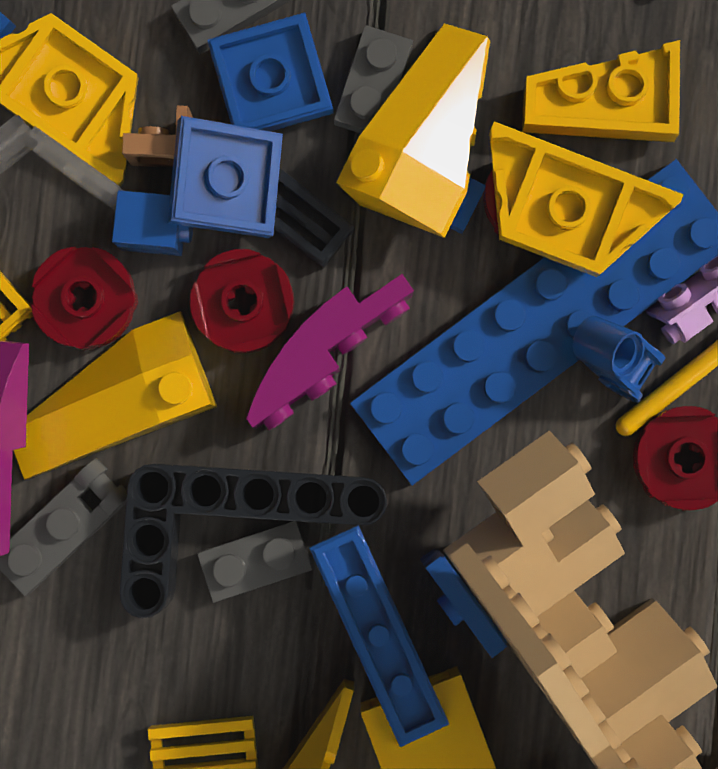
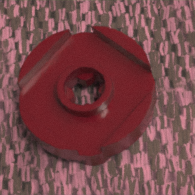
(217, 286)
(53, 297)
(655, 458)

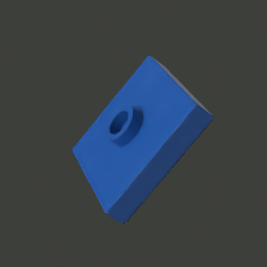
(271, 75)
(225, 177)
(461, 604)

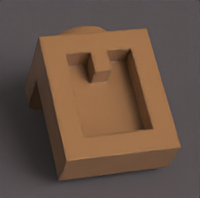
(152, 144)

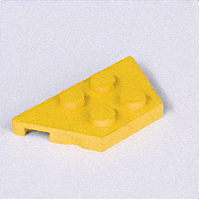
(70, 92)
(570, 203)

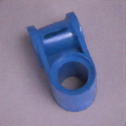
(616, 355)

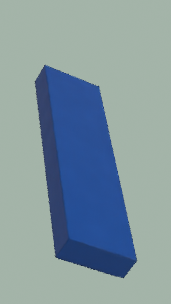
(379, 636)

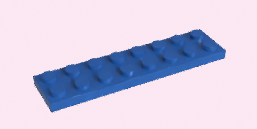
(527, 335)

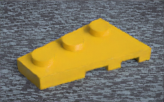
(612, 99)

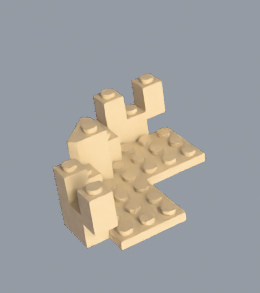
(604, 680)

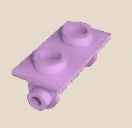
(684, 306)

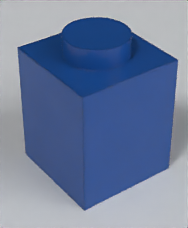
(143, 225)

